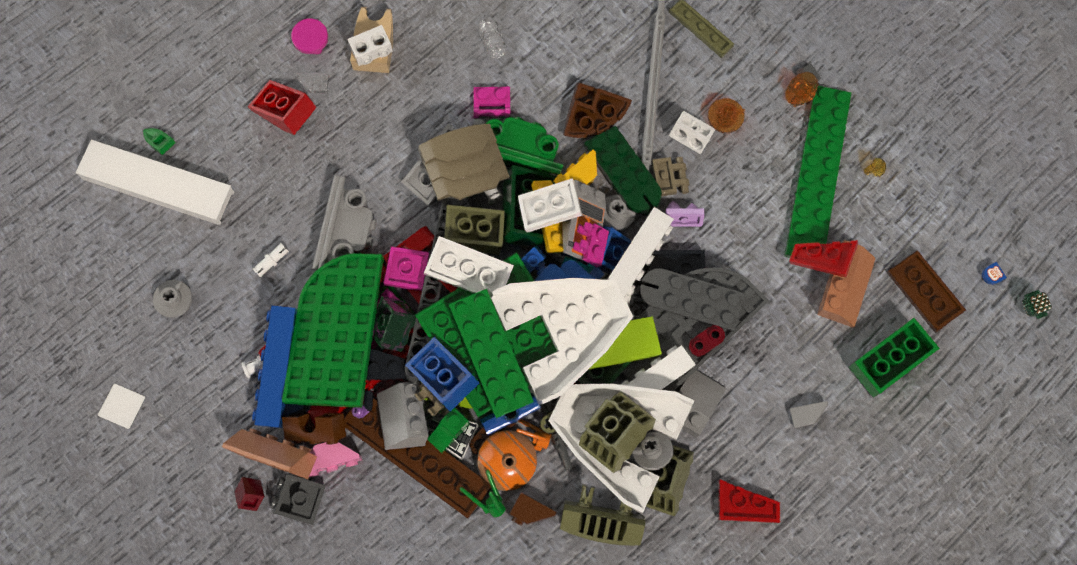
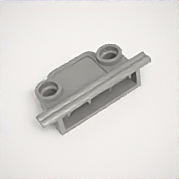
(345, 224)

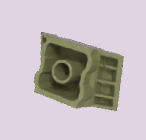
(616, 431)
(671, 482)

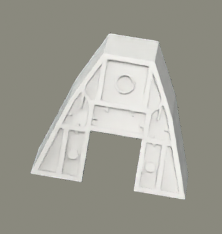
(580, 318)
(580, 402)

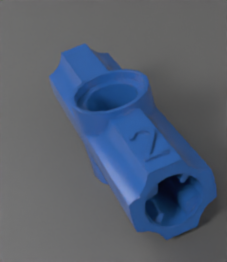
(492, 424)

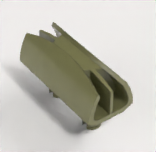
(601, 523)

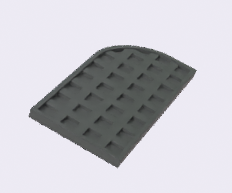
(680, 330)

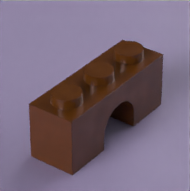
(328, 429)

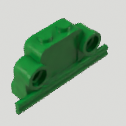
(526, 145)

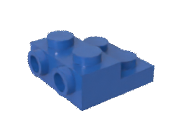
(534, 259)

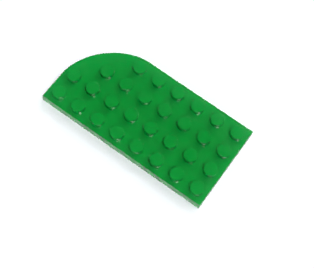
(334, 333)

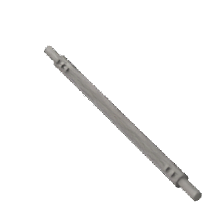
(653, 85)

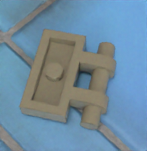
(664, 175)

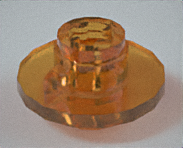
(801, 89)
(726, 115)

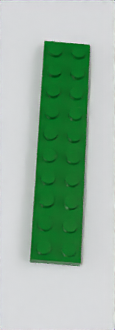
(819, 168)

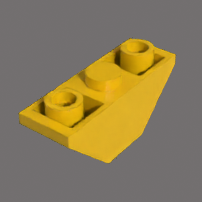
(584, 171)

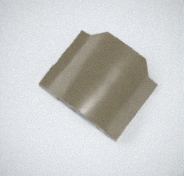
(463, 162)

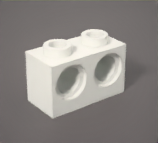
(368, 40)
(692, 132)

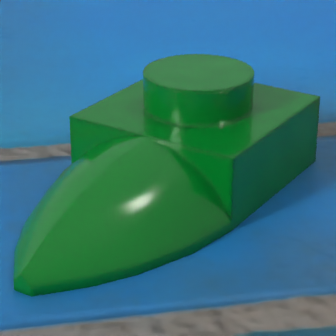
(158, 140)

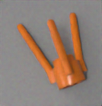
(540, 437)

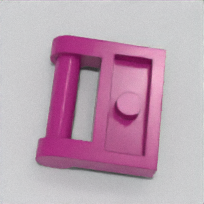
(491, 98)

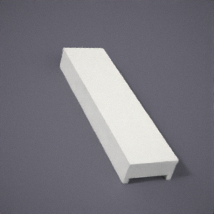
(154, 182)

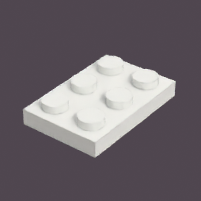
(549, 205)

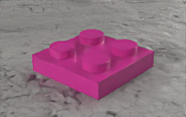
(406, 268)

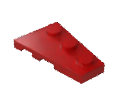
(745, 506)

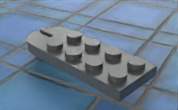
(692, 298)

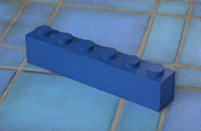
(275, 364)

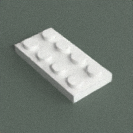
(466, 267)

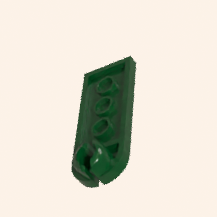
(625, 171)

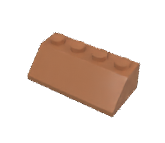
(845, 295)
(271, 452)

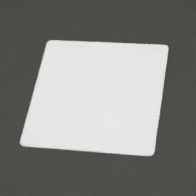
(121, 406)

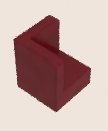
(249, 494)

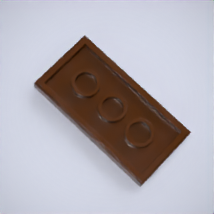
(926, 291)

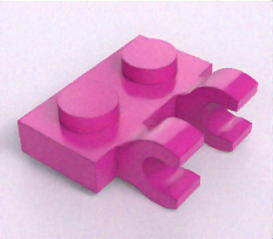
(594, 247)

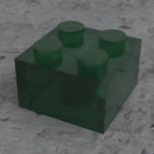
(392, 324)

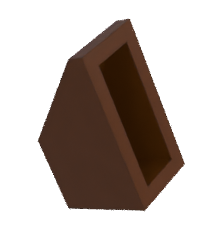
(529, 511)

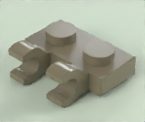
(438, 407)

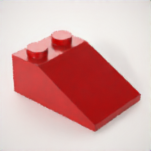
(283, 106)

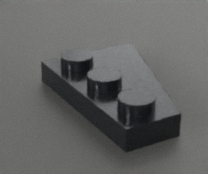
(385, 366)

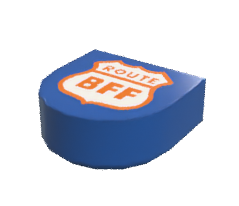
(993, 274)

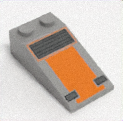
(593, 211)

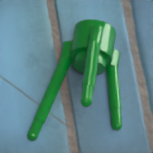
(493, 503)

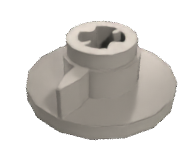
(617, 213)
(172, 298)
(653, 451)

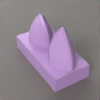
(685, 217)

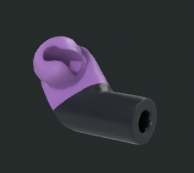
(367, 405)

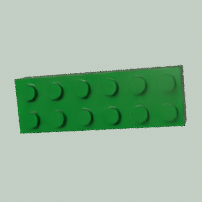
(491, 353)

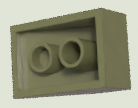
(475, 228)

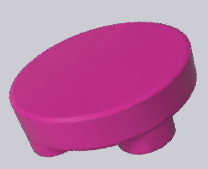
(309, 36)

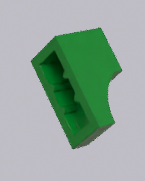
(448, 430)

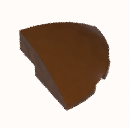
(593, 111)

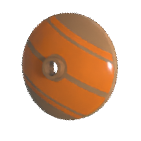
(500, 447)

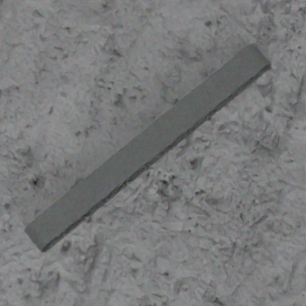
(429, 287)

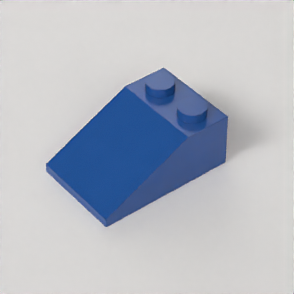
(442, 374)

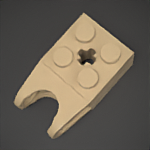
(364, 24)

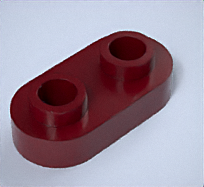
(706, 340)

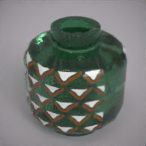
(1036, 304)

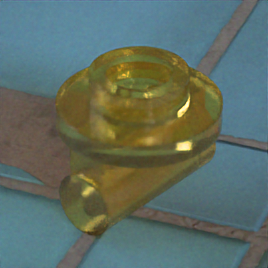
(877, 167)

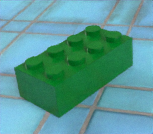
(893, 357)

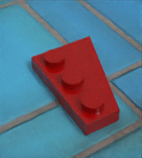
(828, 258)

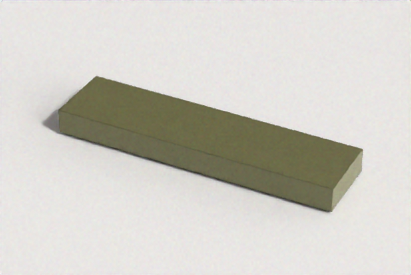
(701, 28)

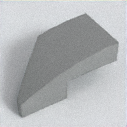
(807, 414)

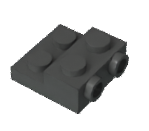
(297, 498)

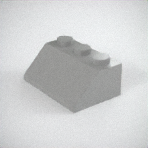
(402, 416)

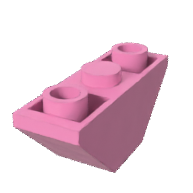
(332, 456)

